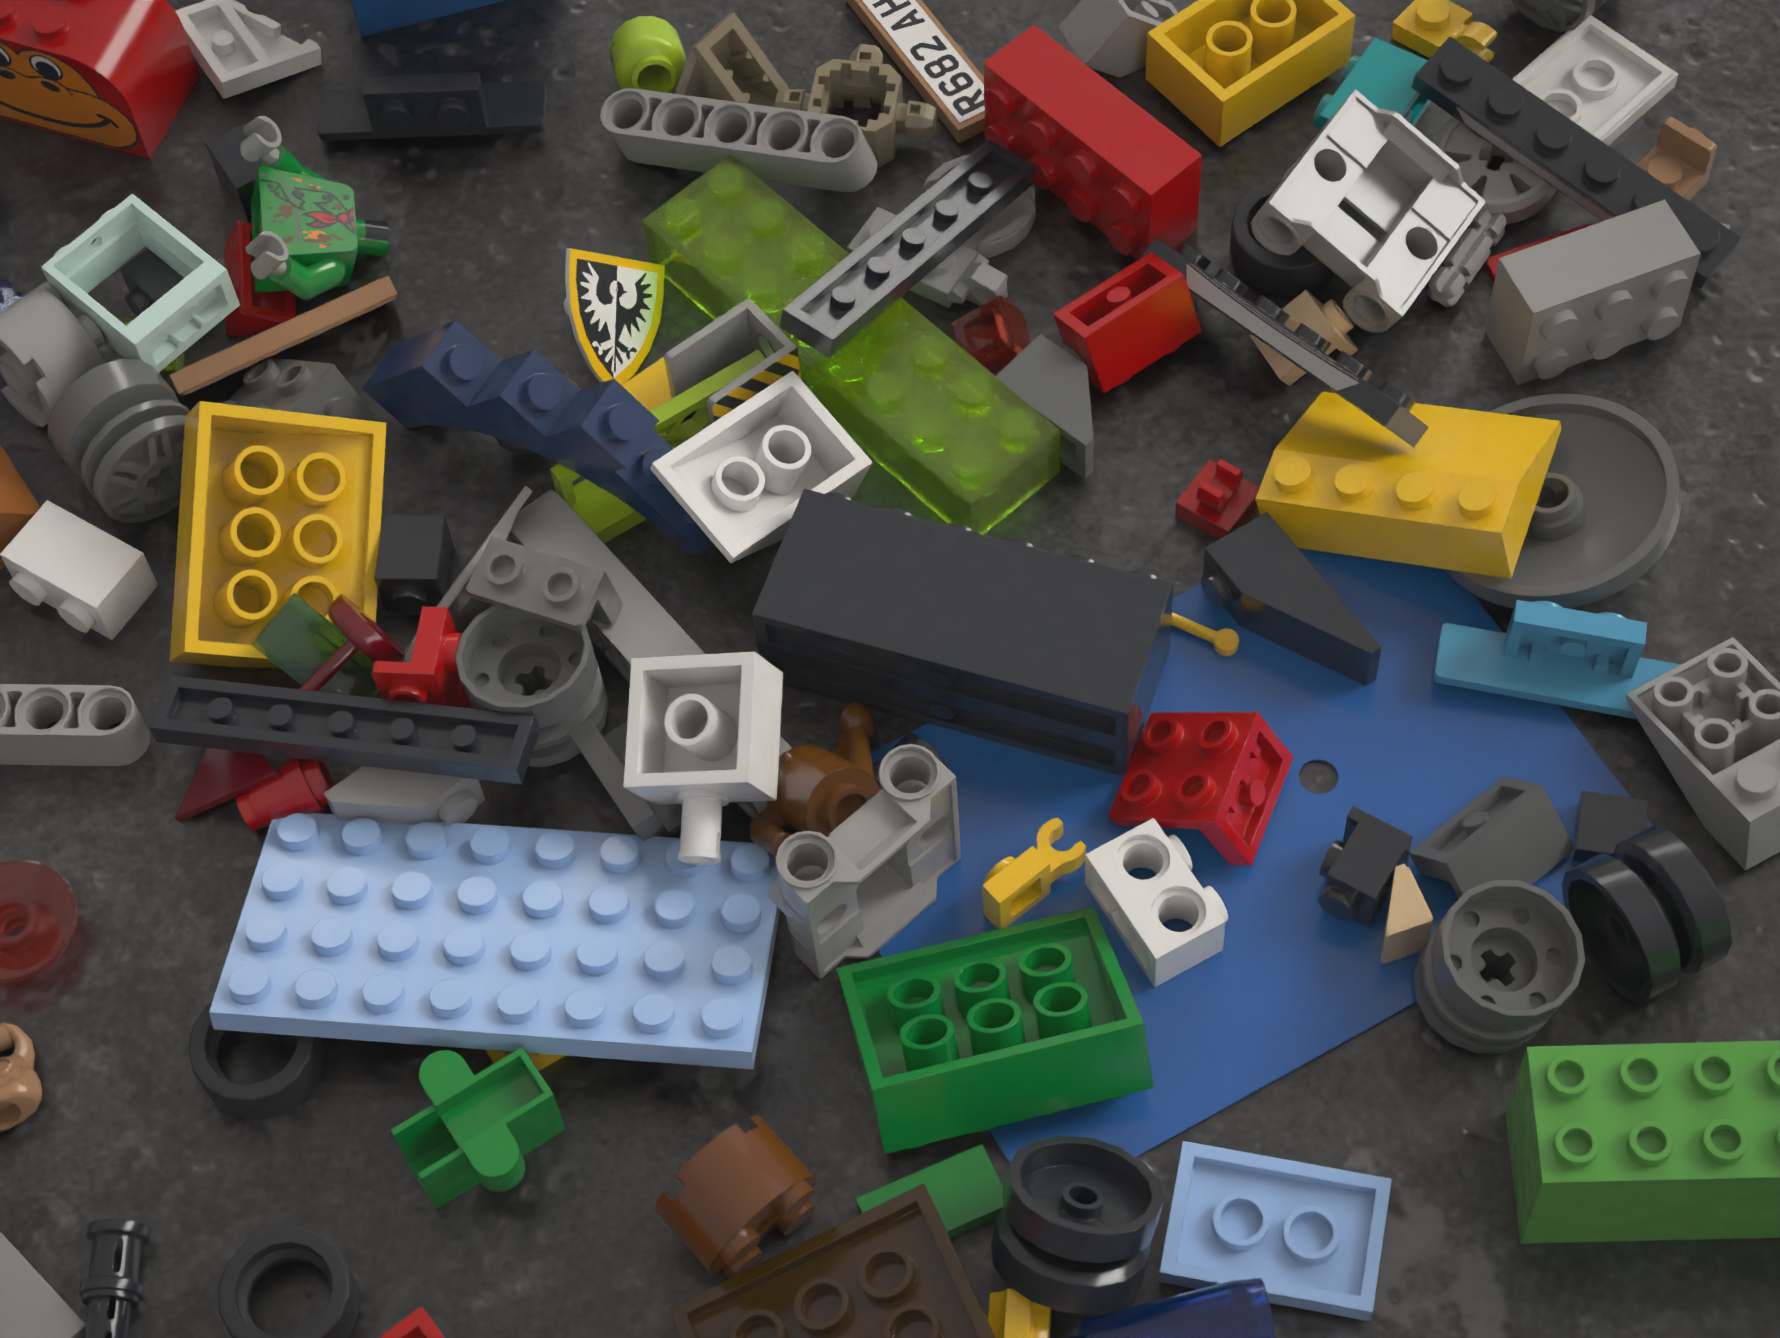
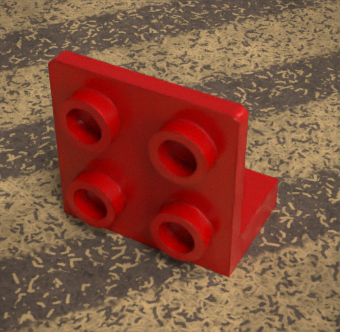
(1208, 776)

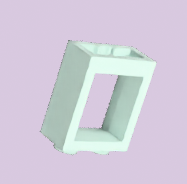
(175, 318)

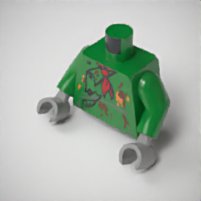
(302, 222)

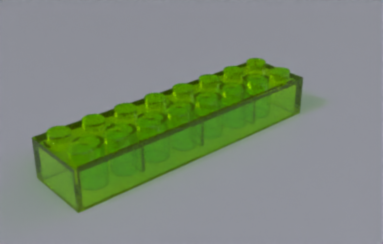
(895, 386)

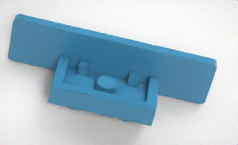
(1551, 658)

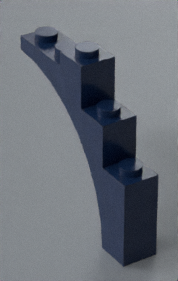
(594, 431)

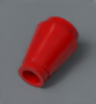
(296, 791)

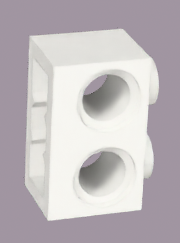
(1142, 906)

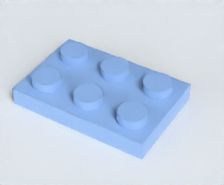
(1291, 1223)

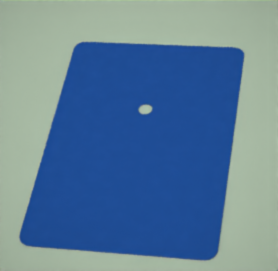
(1287, 969)

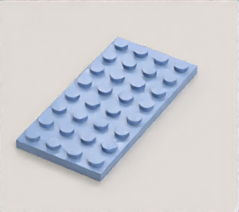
(503, 941)

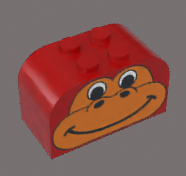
(95, 69)

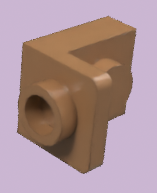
(1680, 158)

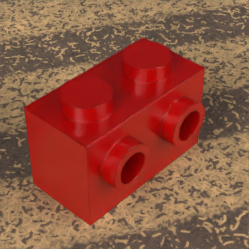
(1129, 321)

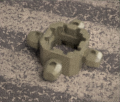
(865, 82)

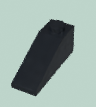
(1284, 599)

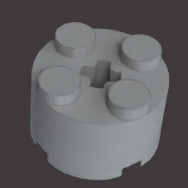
(44, 351)

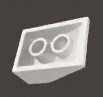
(753, 464)

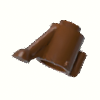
(819, 786)

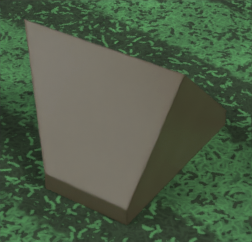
(730, 67)

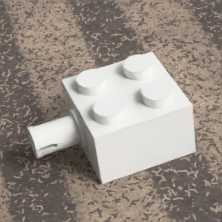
(703, 738)

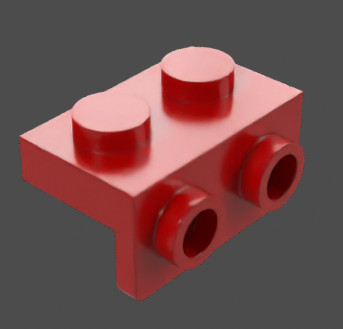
(433, 670)

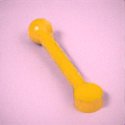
(1224, 641)

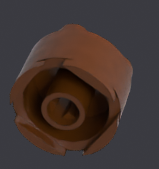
(737, 1197)

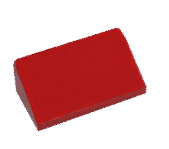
(257, 309)

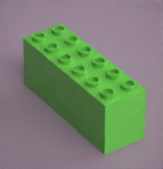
(1647, 1142)

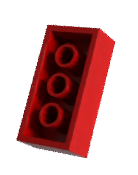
(1091, 144)

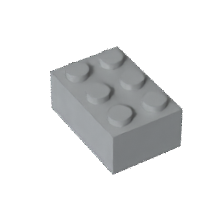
(1591, 292)

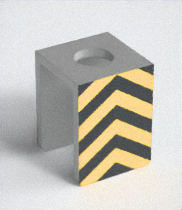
(724, 343)

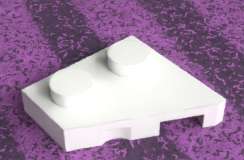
(242, 47)

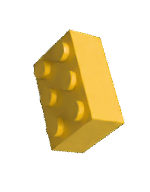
(1245, 58)

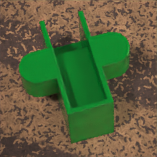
(477, 1124)

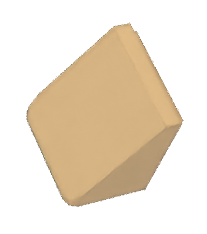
(1407, 918)

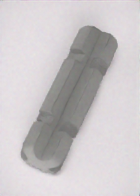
(1466, 258)

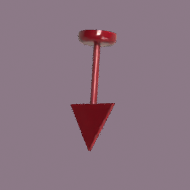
(232, 773)

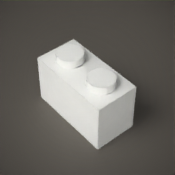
(78, 571)

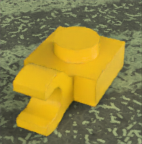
(1431, 22)
(1022, 882)

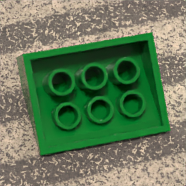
(994, 1029)

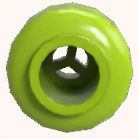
(647, 55)

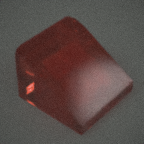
(993, 333)

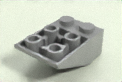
(1721, 742)

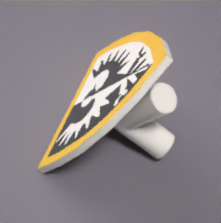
(613, 310)

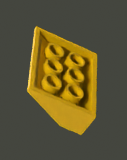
(1444, 504)
(269, 513)

